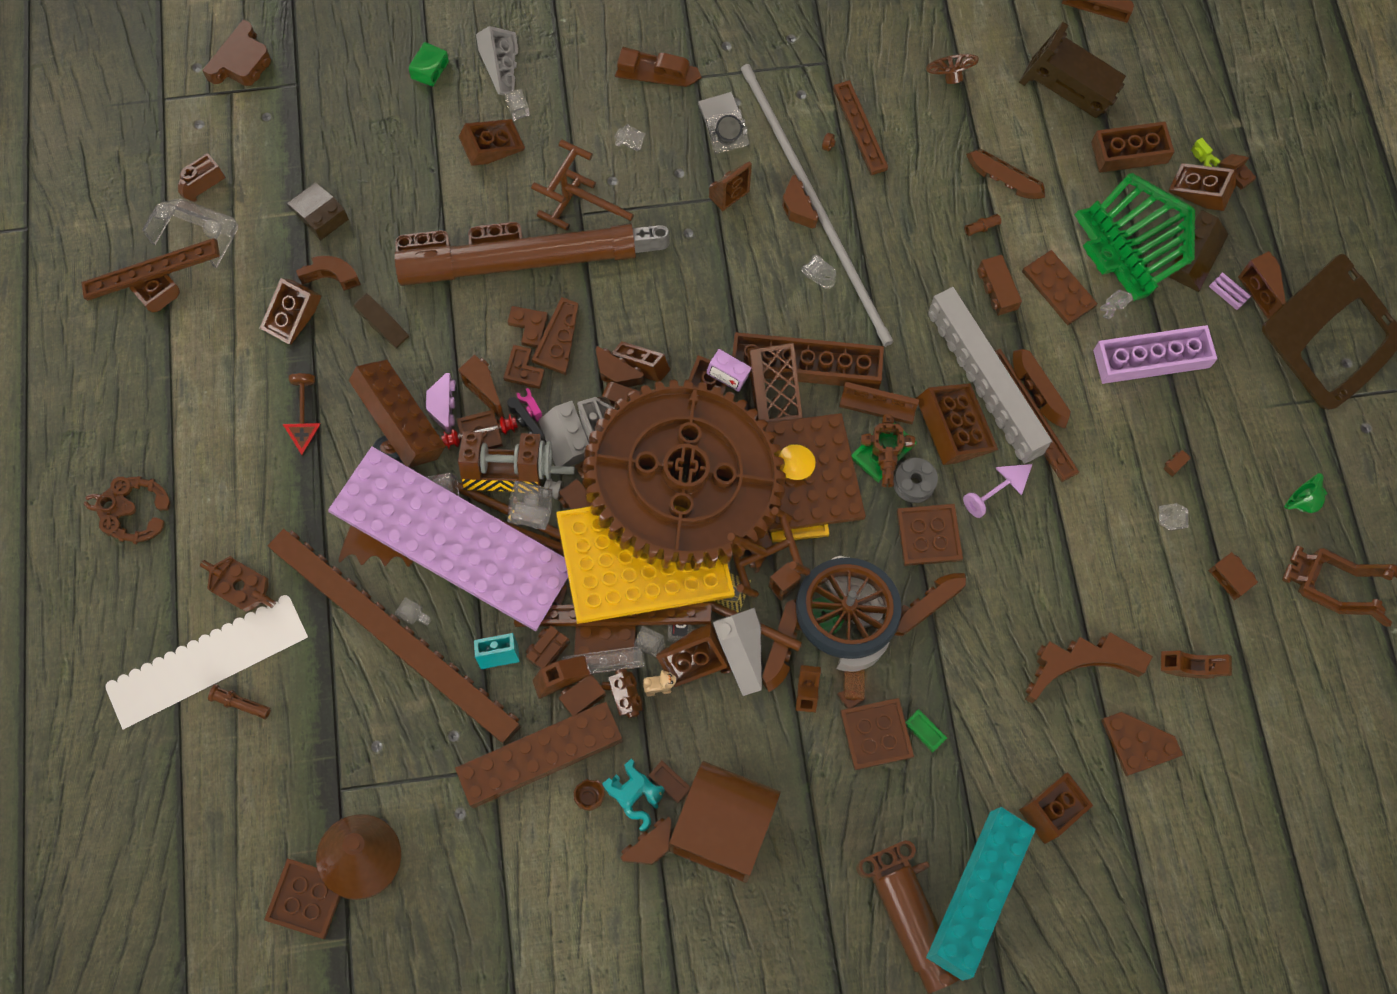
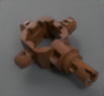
(887, 456)

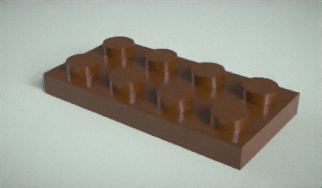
(1059, 287)

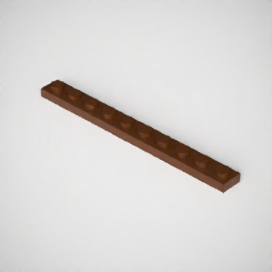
(684, 615)

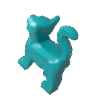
(632, 791)

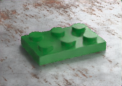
(869, 461)

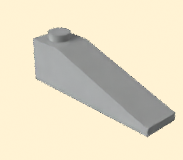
(742, 647)

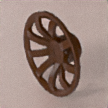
(953, 73)

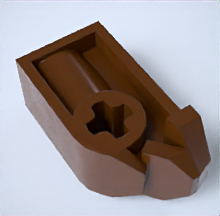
(199, 177)

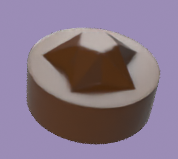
(828, 142)

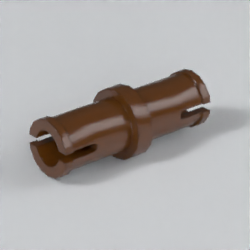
(982, 224)

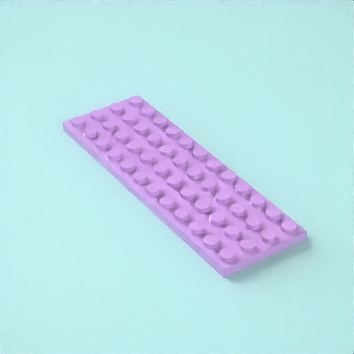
(451, 538)

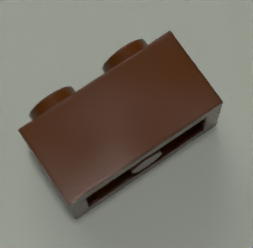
(1178, 461)

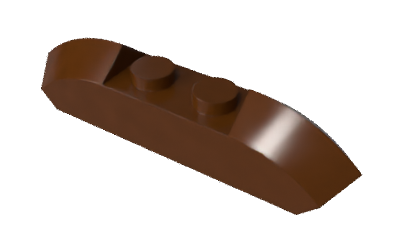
(1014, 178)
(1038, 383)
(946, 589)
(775, 668)

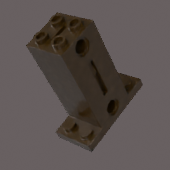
(1074, 74)

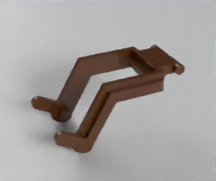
(1307, 572)

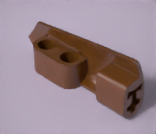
(656, 69)

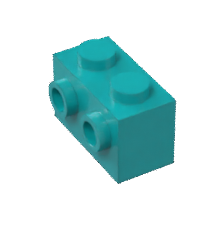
(496, 651)

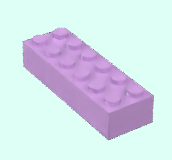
(1155, 354)

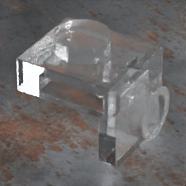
(630, 136)

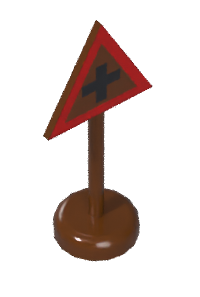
(302, 433)

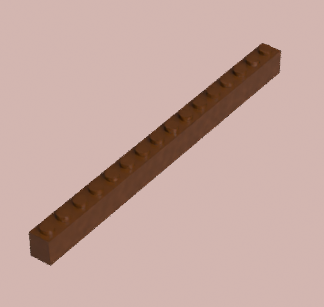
(395, 637)

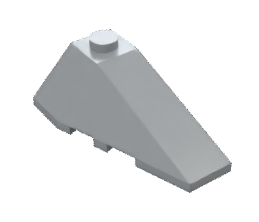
(498, 54)

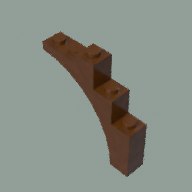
(1110, 652)

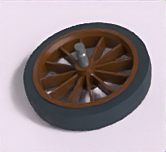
(848, 608)

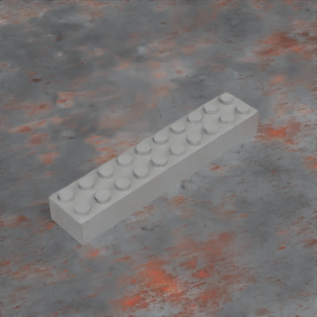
(989, 376)

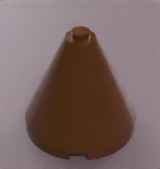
(358, 856)

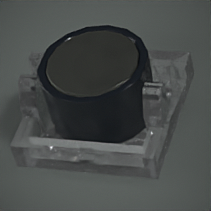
(727, 131)

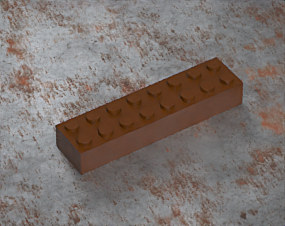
(817, 359)
(538, 755)

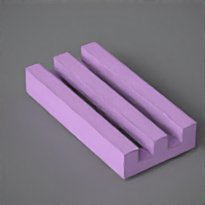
(1231, 289)

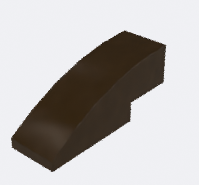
(380, 321)

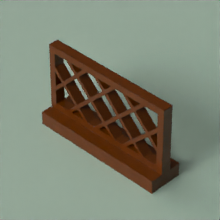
(758, 386)

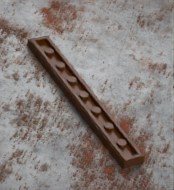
(150, 269)
(1055, 452)

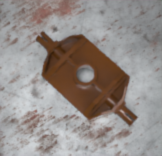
(227, 573)

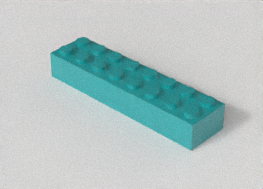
(981, 894)

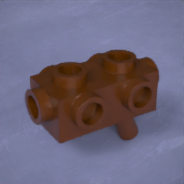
(625, 693)

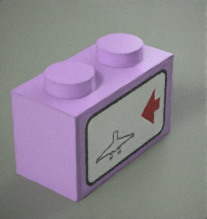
(728, 370)

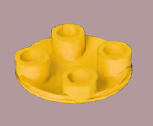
(798, 462)

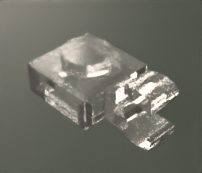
(1116, 301)
(411, 611)

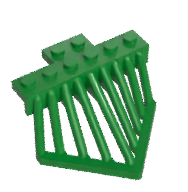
(1115, 254)

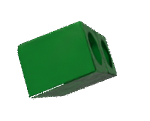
(428, 64)

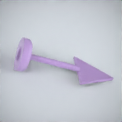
(1014, 475)

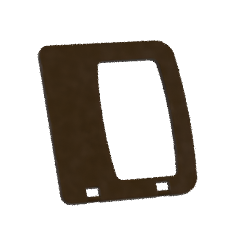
(1311, 310)

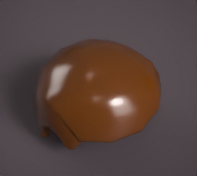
(589, 794)

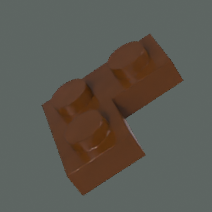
(532, 321)
(519, 371)

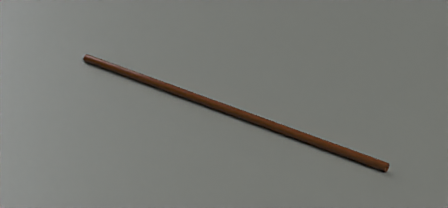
(554, 532)

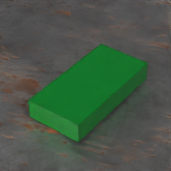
(925, 731)

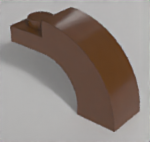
(329, 267)
(1195, 666)

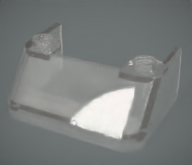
(214, 223)

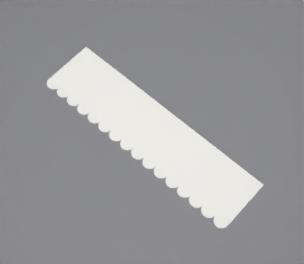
(205, 662)

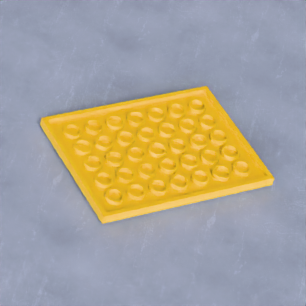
(615, 584)

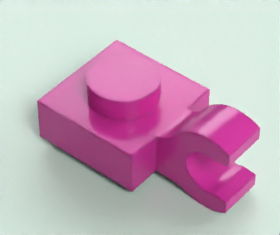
(532, 409)

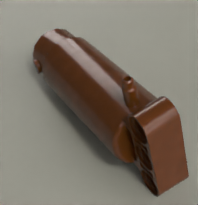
(908, 910)

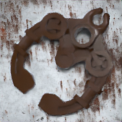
(121, 506)

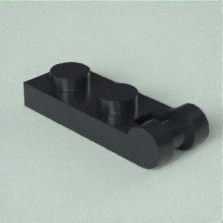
(523, 417)

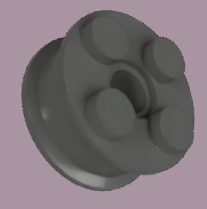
(918, 469)

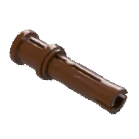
(231, 699)

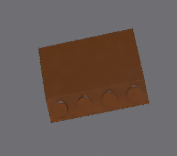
(956, 423)

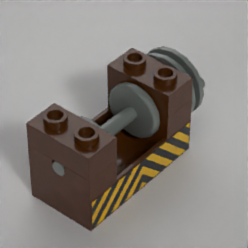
(498, 468)

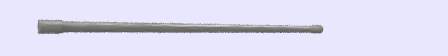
(882, 331)

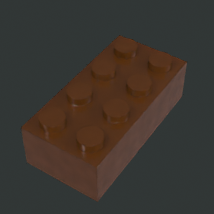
(1132, 146)

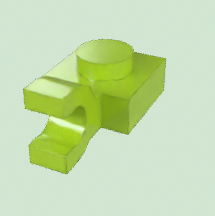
(1203, 152)

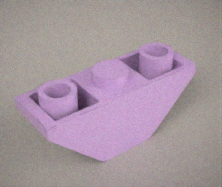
(440, 402)

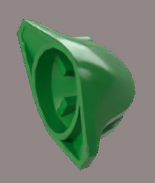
(1309, 496)

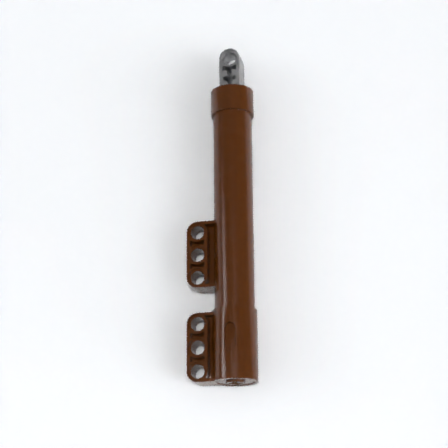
(502, 248)

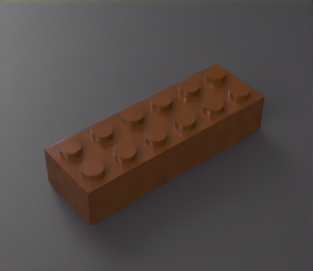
(397, 413)

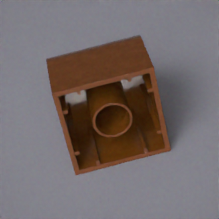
(724, 821)

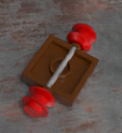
(481, 422)

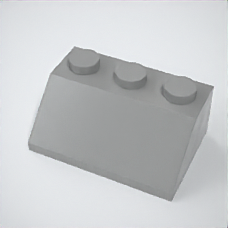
(566, 433)

